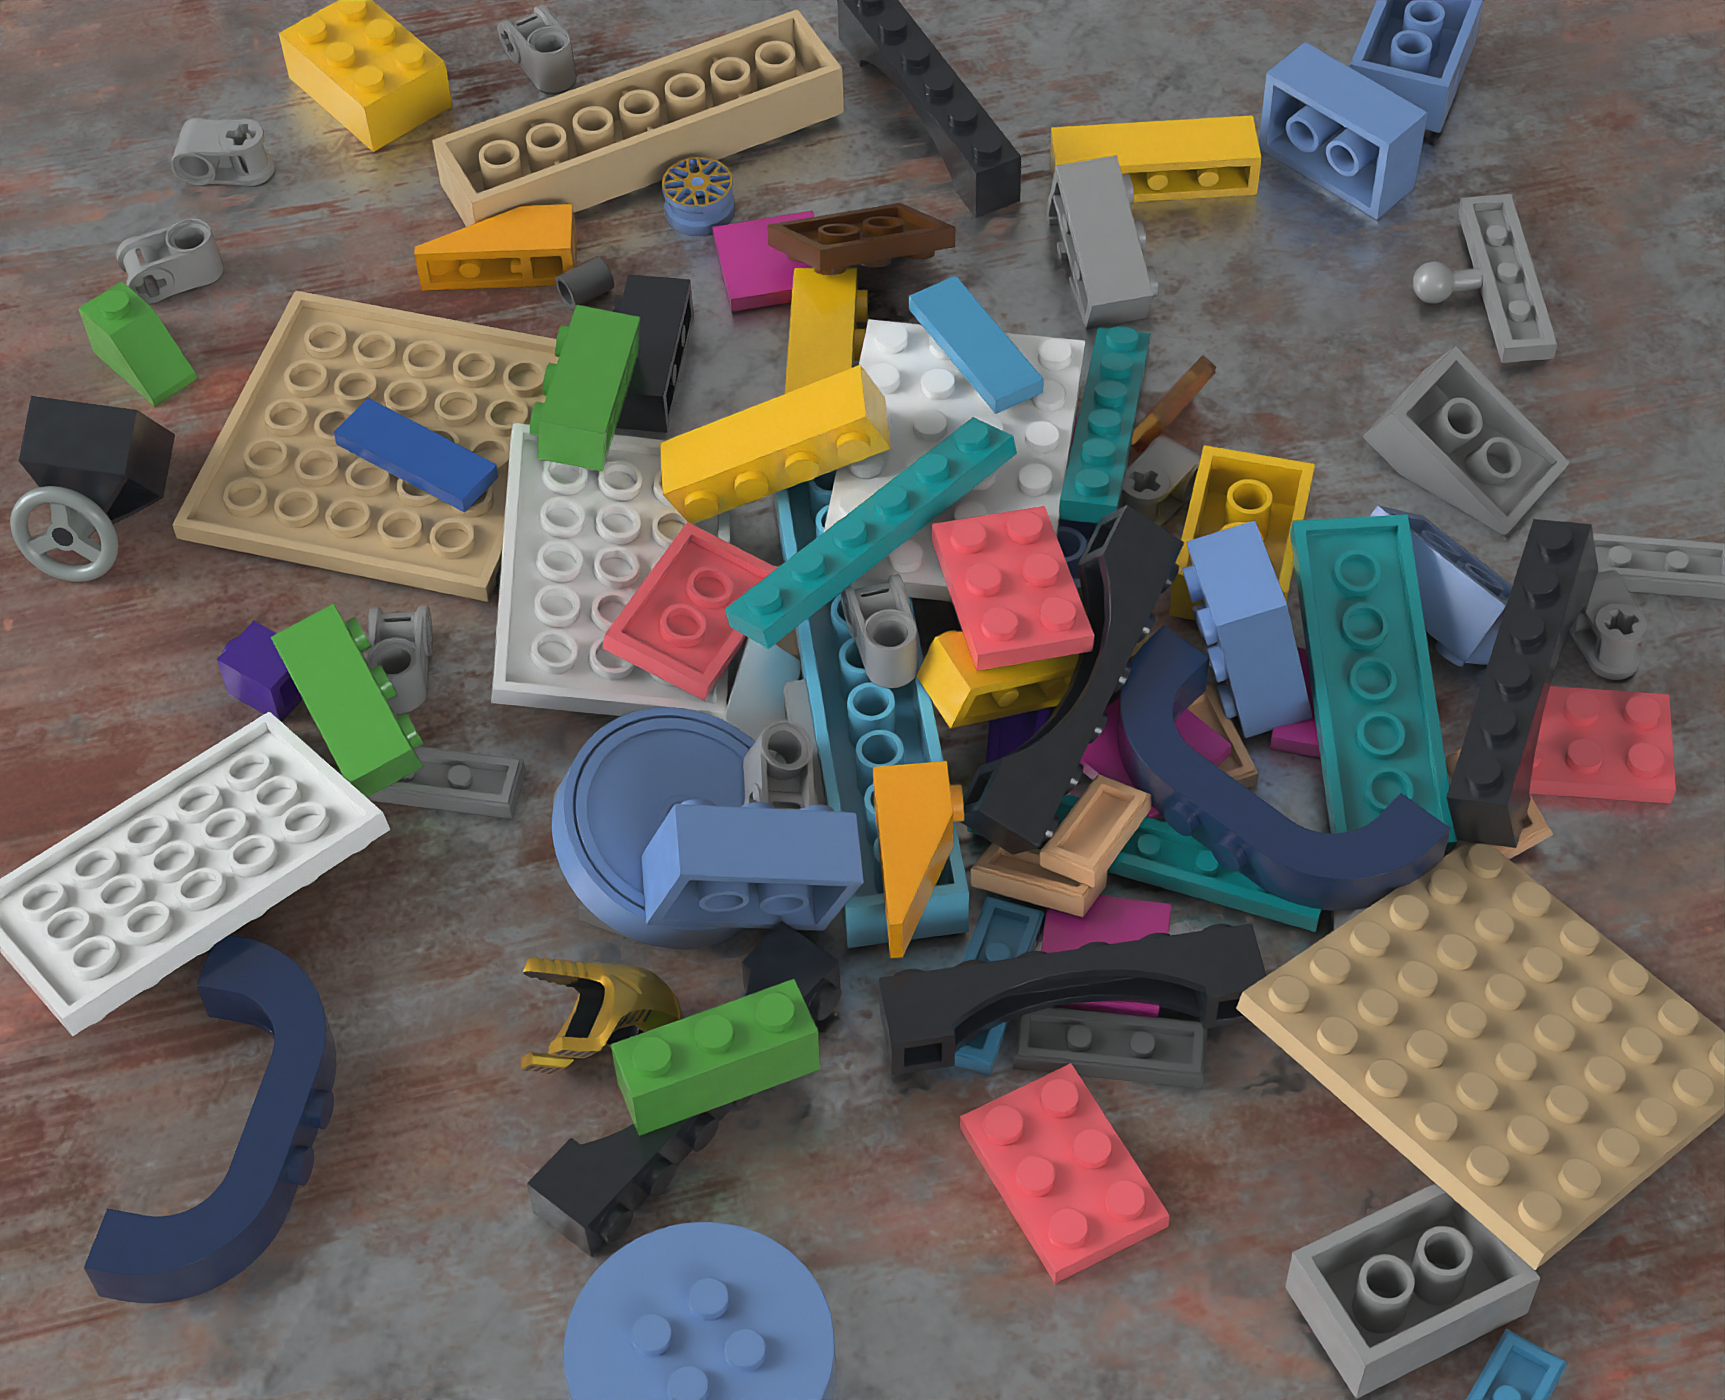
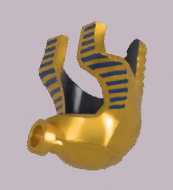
(610, 1007)

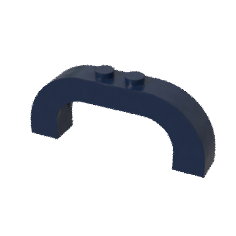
(1236, 824)
(211, 1243)

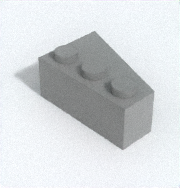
(1101, 241)

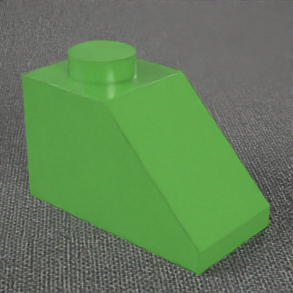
(136, 343)

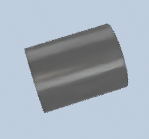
(584, 282)

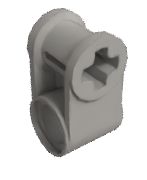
(540, 49)
(219, 150)
(174, 257)
(1161, 480)
(1610, 628)
(883, 631)
(403, 649)
(780, 783)

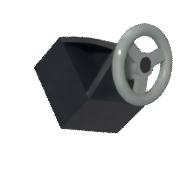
(93, 472)

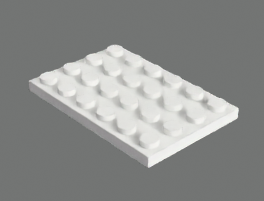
(929, 402)
(569, 567)
(178, 869)

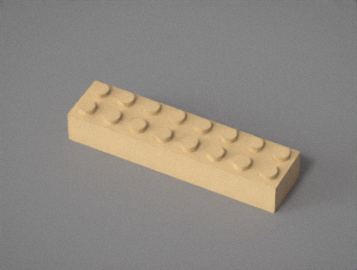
(643, 121)

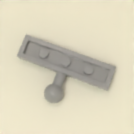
(1502, 274)

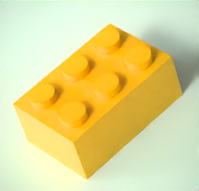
(366, 70)
(1238, 489)

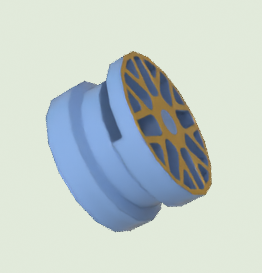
(699, 198)

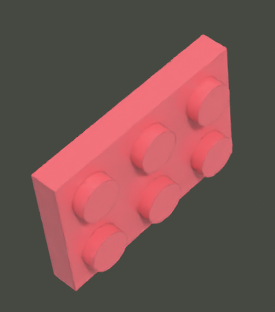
(1011, 588)
(678, 615)
(1605, 746)
(1064, 1172)

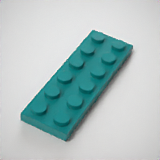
(1369, 668)

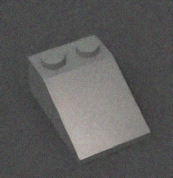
(1467, 443)

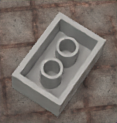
(1407, 1287)

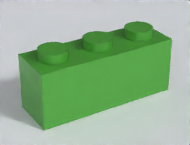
(586, 387)
(349, 700)
(716, 1056)

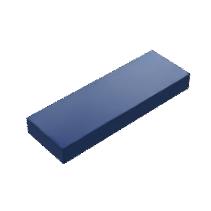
(416, 454)

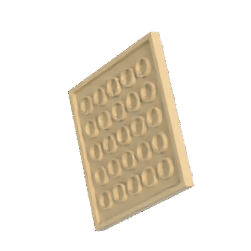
(296, 496)
(1499, 1047)

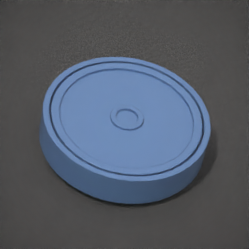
(620, 797)
(701, 1319)

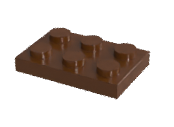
(861, 237)

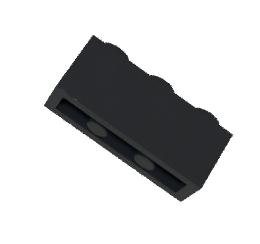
(664, 333)

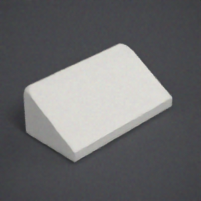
(758, 688)

